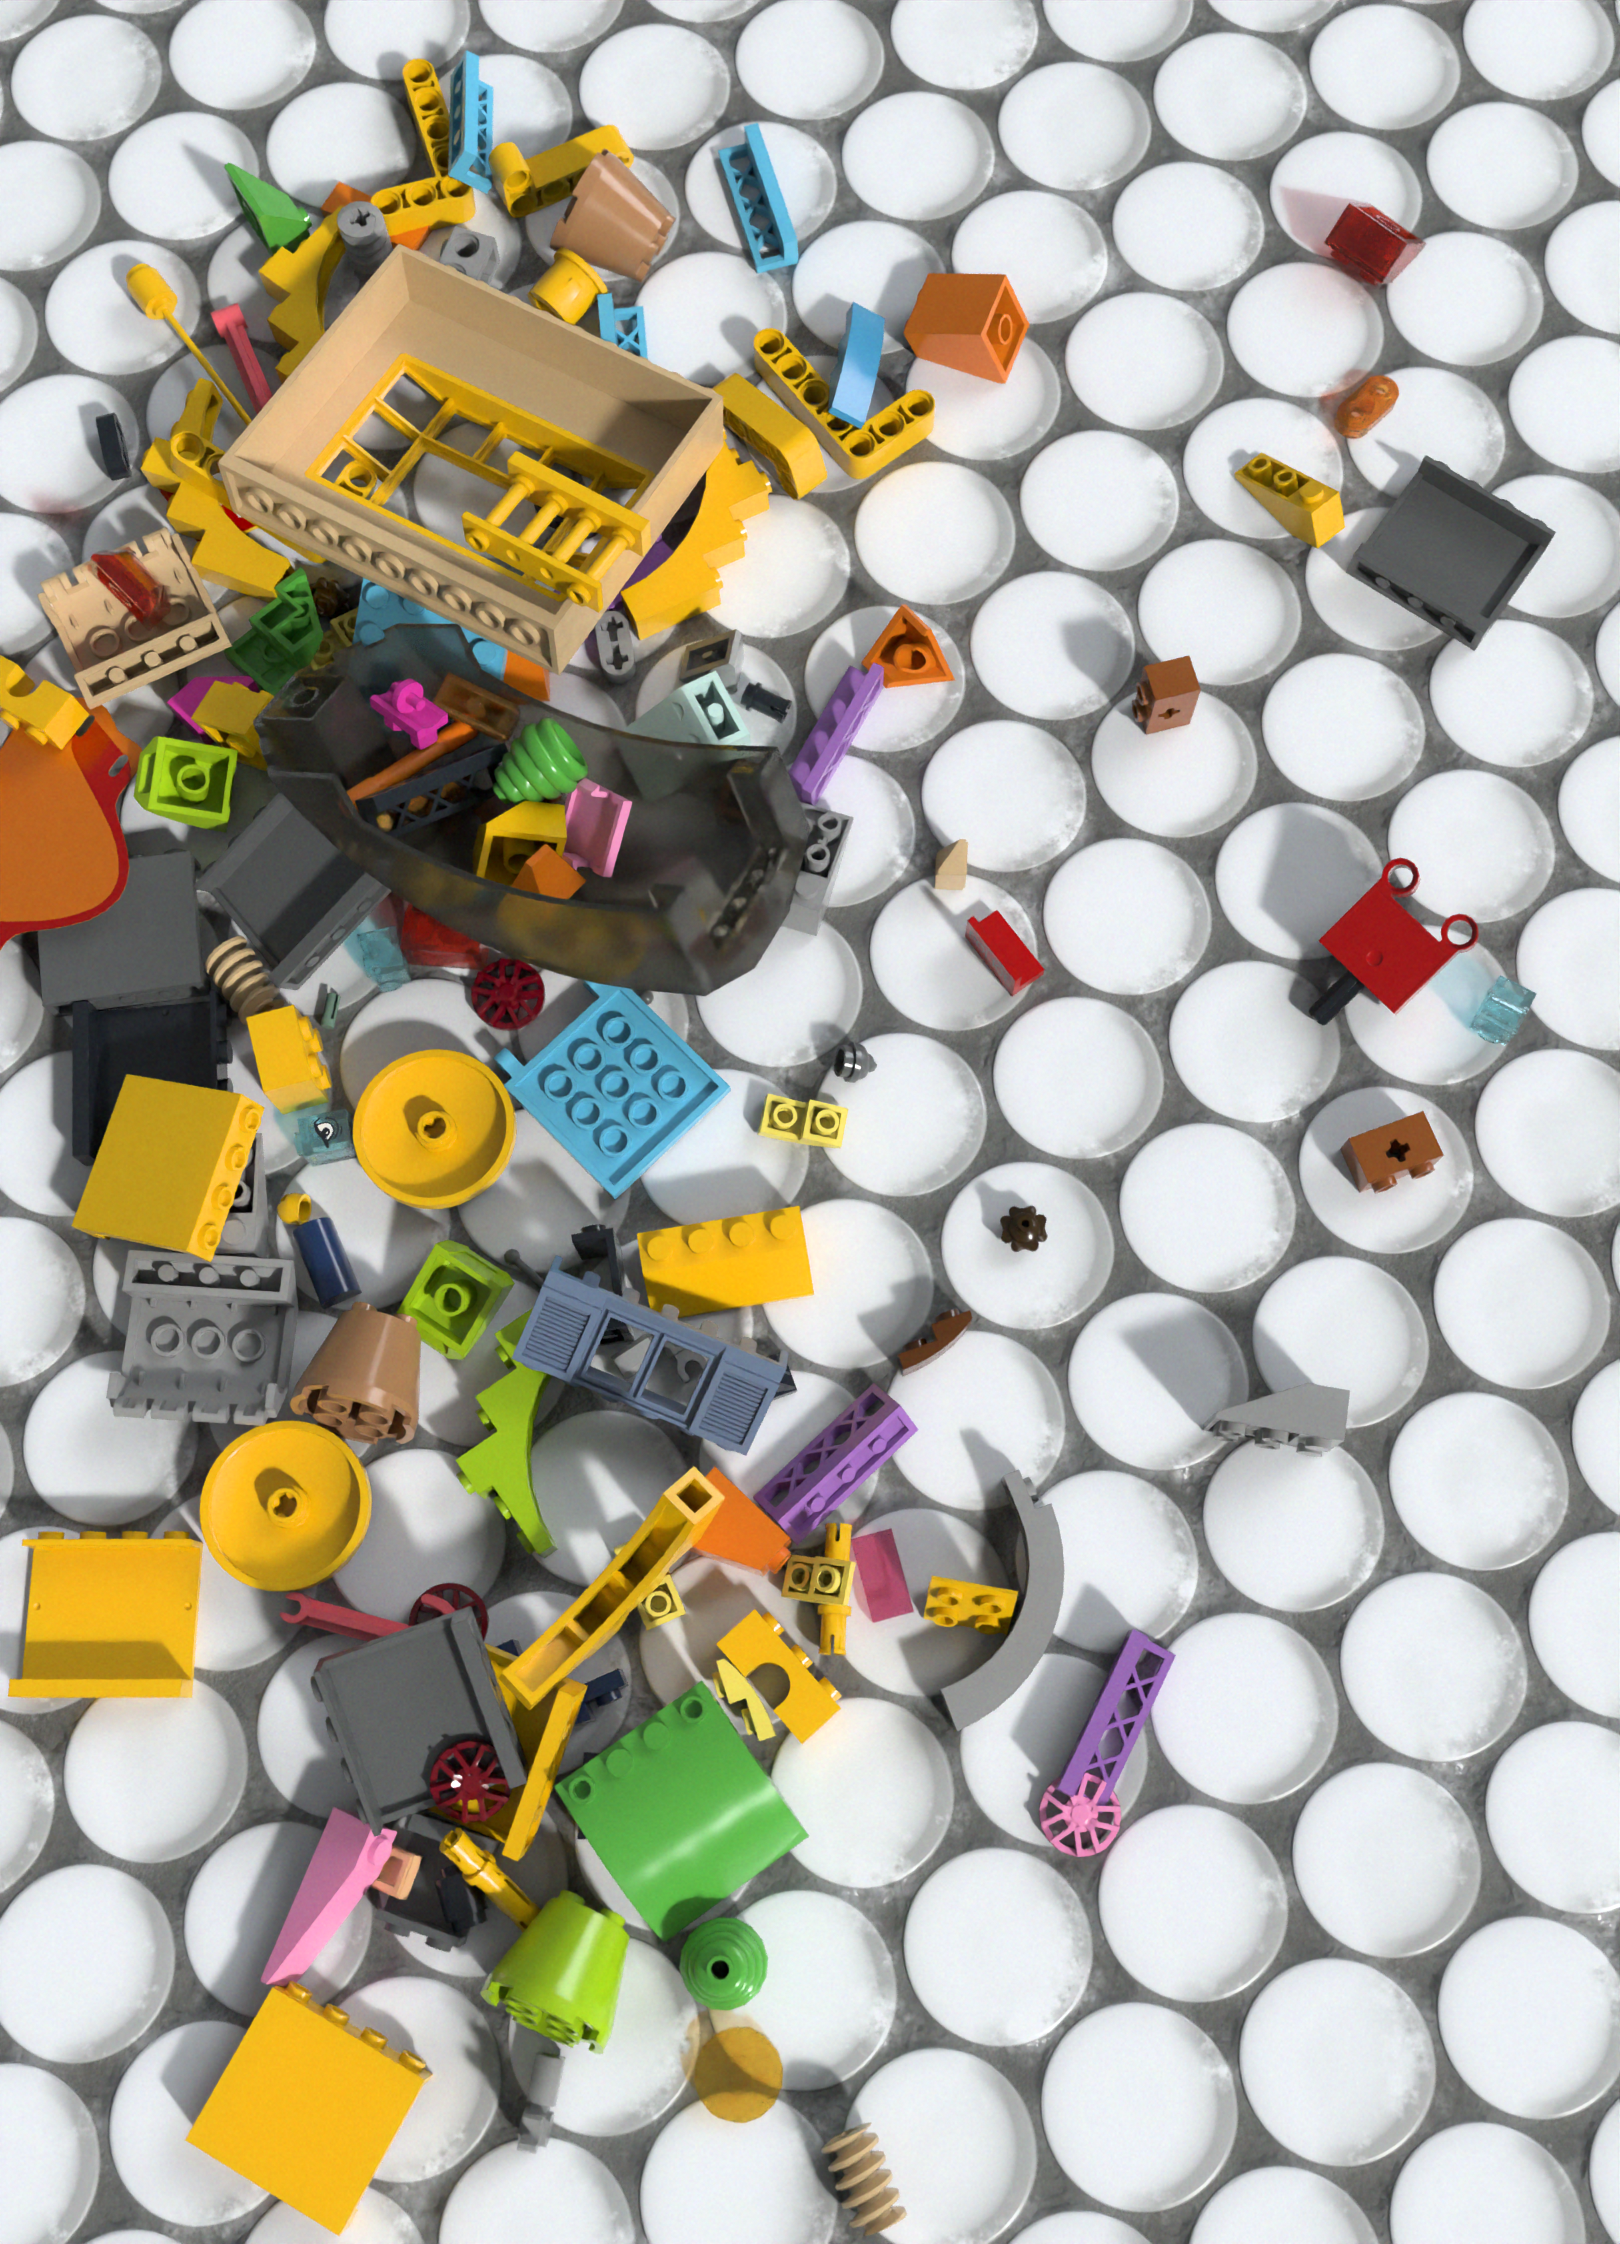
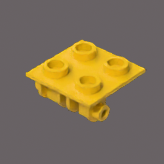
(969, 1605)

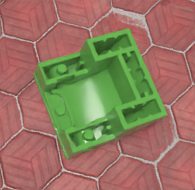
(681, 1812)

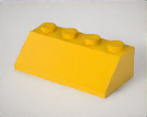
(727, 1263)

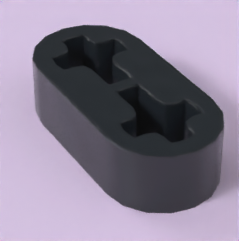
(113, 446)

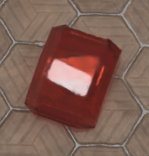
(132, 585)

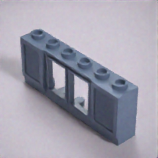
(727, 1398)

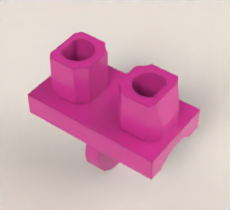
(409, 711)

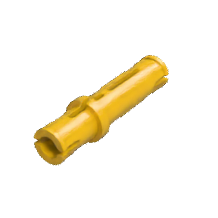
(834, 1616)
(481, 1870)

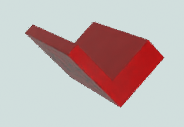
(1003, 952)

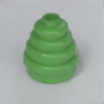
(539, 765)
(736, 1945)

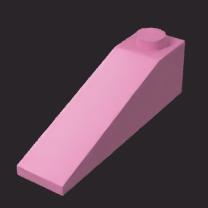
(335, 1881)

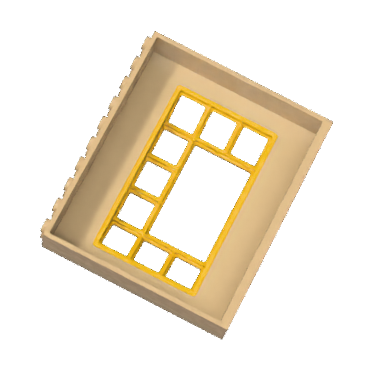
(500, 368)

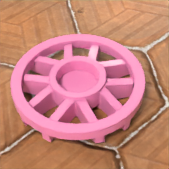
(1080, 1815)

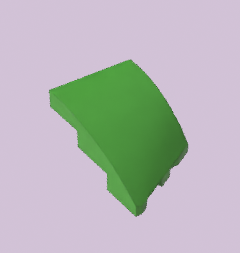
(281, 636)

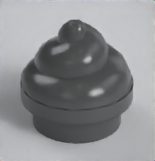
(853, 1062)

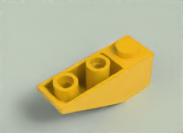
(1294, 499)

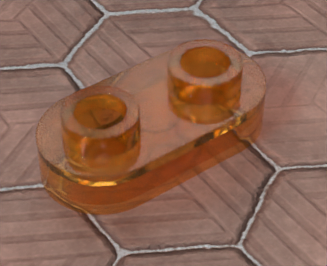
(1368, 404)

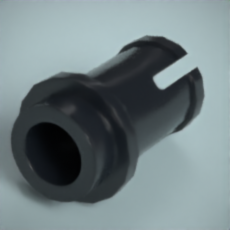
(765, 702)

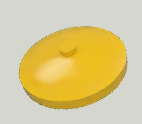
(434, 1129)
(285, 1506)

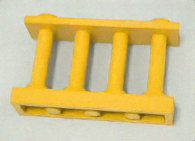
(565, 498)

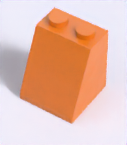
(968, 324)
(742, 1533)

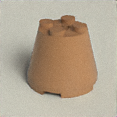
(613, 220)
(364, 1377)

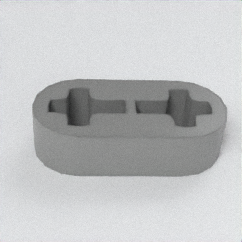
(622, 645)

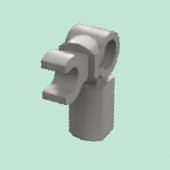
(630, 1357)
(542, 2094)

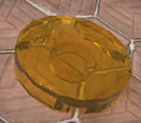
(739, 2074)

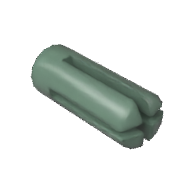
(330, 1010)

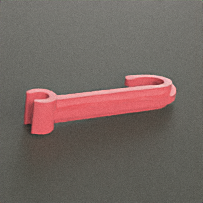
(232, 326)
(352, 1622)

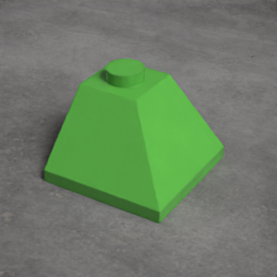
(269, 211)

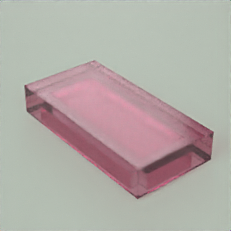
(882, 1575)

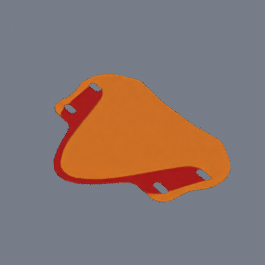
(61, 827)

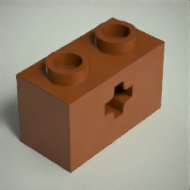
(1166, 695)
(1408, 1137)

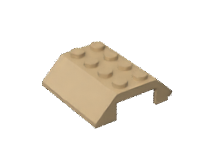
(110, 645)

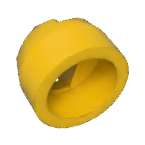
(294, 1209)

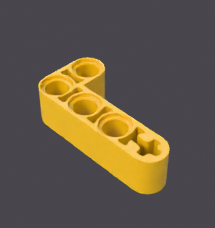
(553, 174)
(773, 434)

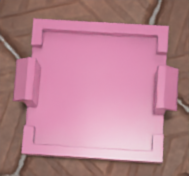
(594, 827)

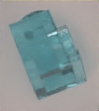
(384, 958)

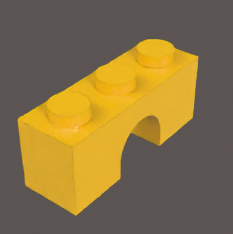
(45, 714)
(758, 1643)

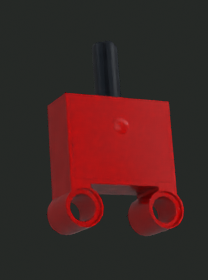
(1386, 948)

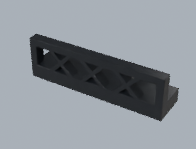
(434, 780)

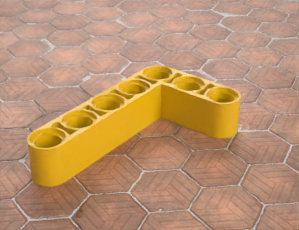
(434, 200)
(850, 440)
(201, 468)

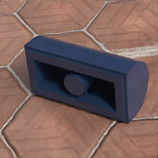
(326, 1261)

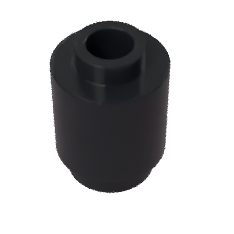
(460, 1902)

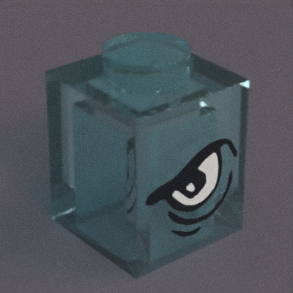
(325, 1137)

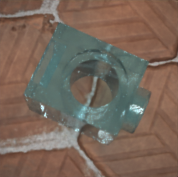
(1502, 1011)

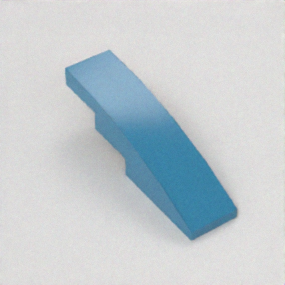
(856, 366)

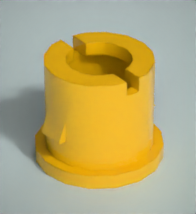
(567, 287)

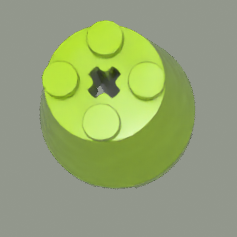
(564, 1973)

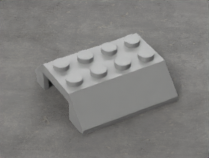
(206, 1338)

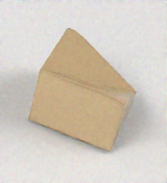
(952, 866)

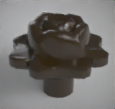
(329, 598)
(1023, 1228)

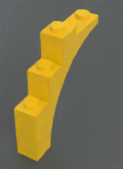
(301, 287)
(225, 552)
(690, 578)
(631, 1576)

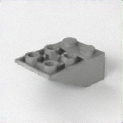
(818, 868)
(247, 1221)
(1301, 1417)

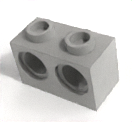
(471, 254)

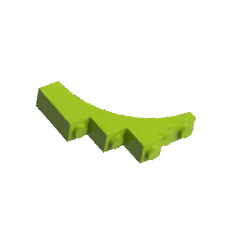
(504, 1458)

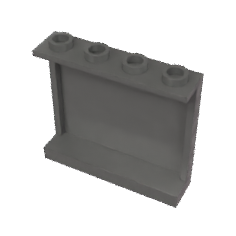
(1451, 552)
(290, 891)
(134, 951)
(405, 1703)

